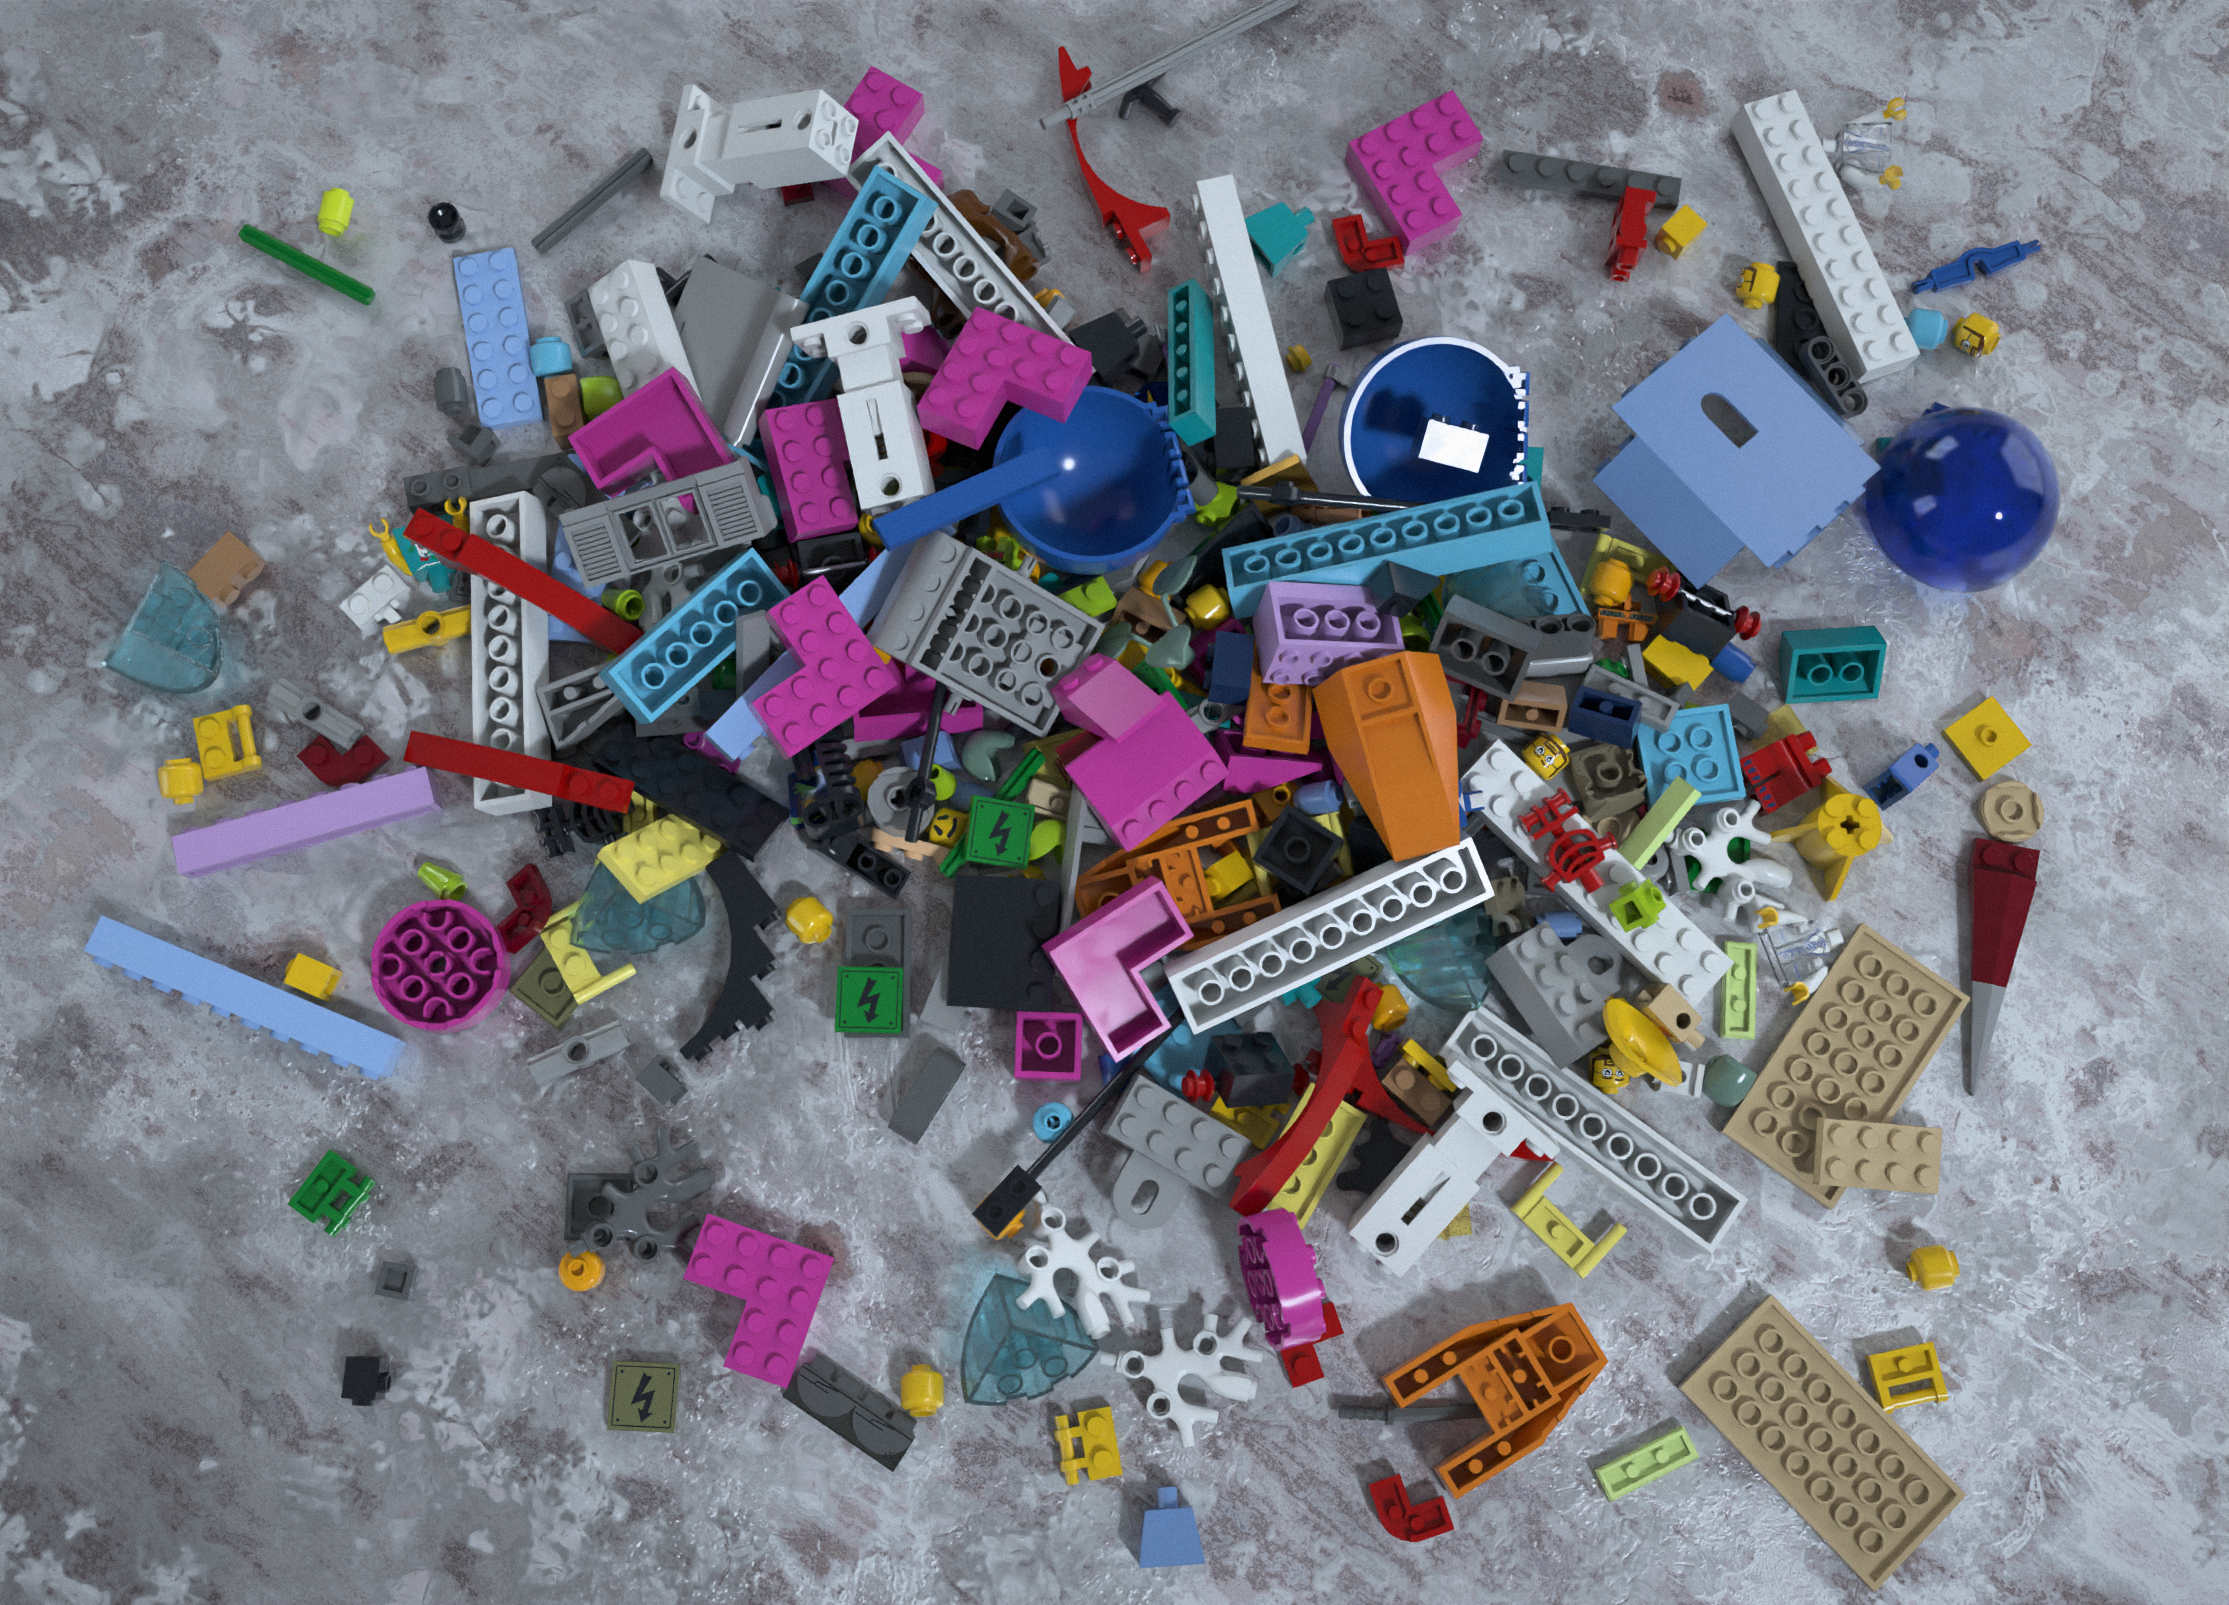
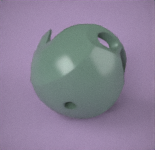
(979, 752)
(1726, 1080)

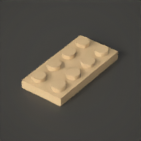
(1877, 1155)

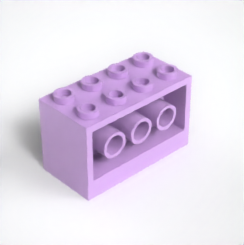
(1318, 629)

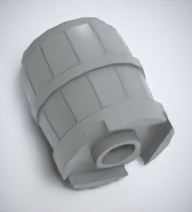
(888, 815)

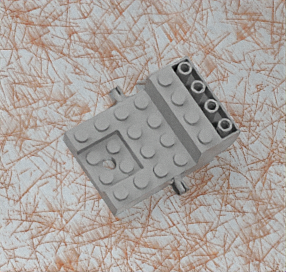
(983, 631)

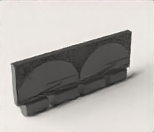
(567, 486)
(854, 1419)

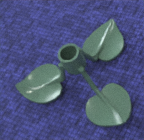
(1173, 647)

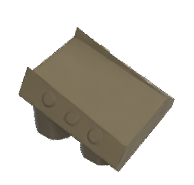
(1607, 780)

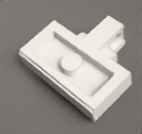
(376, 599)

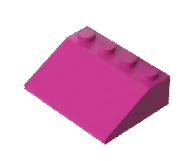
(1147, 775)

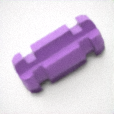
(1385, 1049)

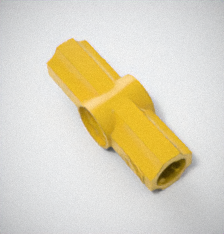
(414, 632)

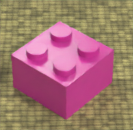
(1048, 1047)

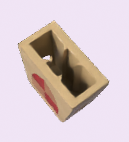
(1670, 1014)

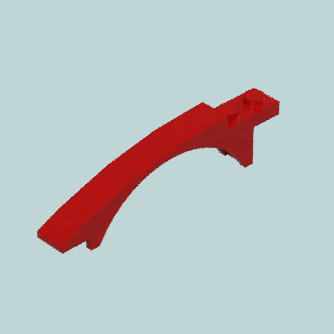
(1128, 219)
(479, 557)
(520, 771)
(1342, 1034)
(1376, 1102)

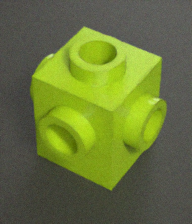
(1219, 508)
(1637, 905)

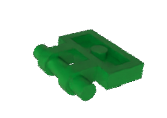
(324, 1186)

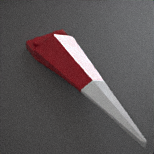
(1999, 902)

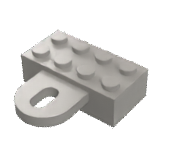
(1558, 990)
(1171, 1147)

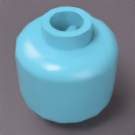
(1927, 327)
(550, 358)
(1047, 1111)

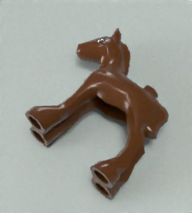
(1016, 257)

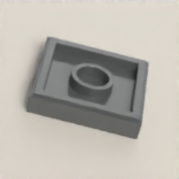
(587, 1204)

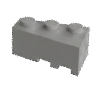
(577, 706)

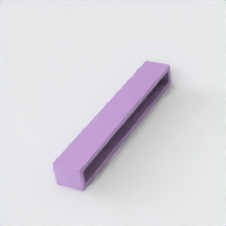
(306, 822)

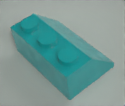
(1831, 664)

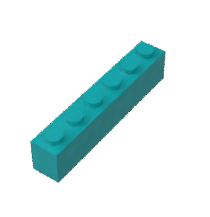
(1191, 362)

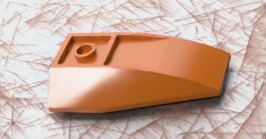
(1397, 748)

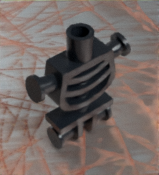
(590, 817)

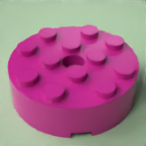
(474, 971)
(1281, 1278)

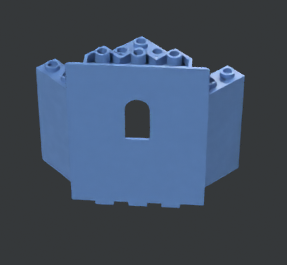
(1704, 494)

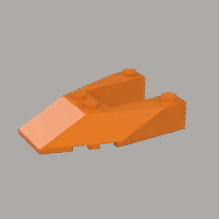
(1174, 859)
(1520, 1376)

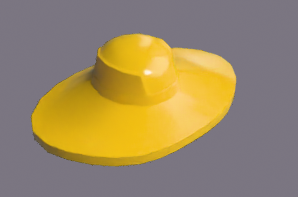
(1639, 1044)

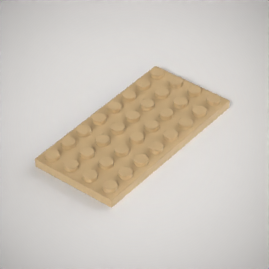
(1845, 1056)
(1821, 1442)

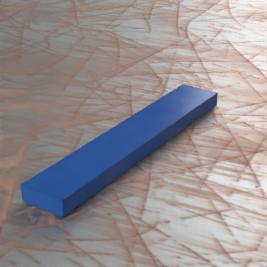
(966, 498)

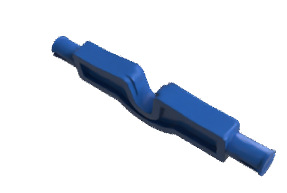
(1989, 261)

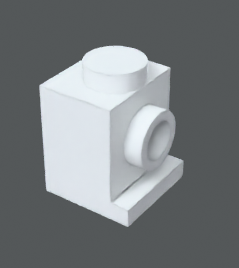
(1691, 1082)

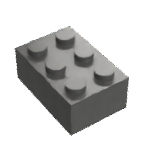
(1484, 647)

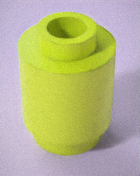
(335, 212)

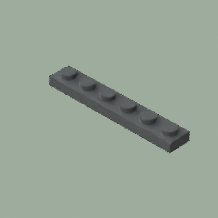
(1584, 178)

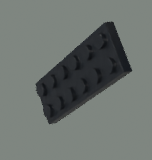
(692, 789)

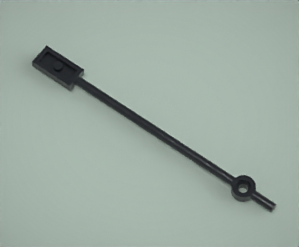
(1287, 494)
(921, 790)
(1020, 1185)

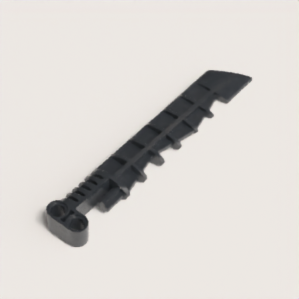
(828, 747)

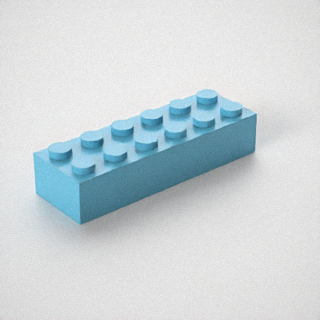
(691, 637)

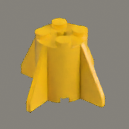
(1836, 833)

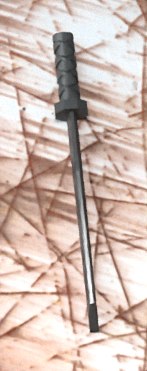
(1392, 1414)

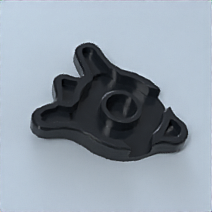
(1376, 1160)

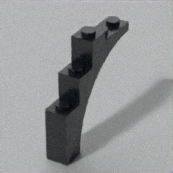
(750, 959)

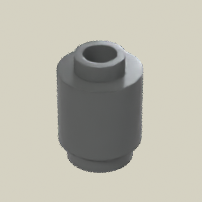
(450, 391)

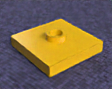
(1986, 739)

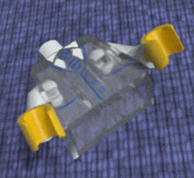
(1864, 149)
(1797, 950)

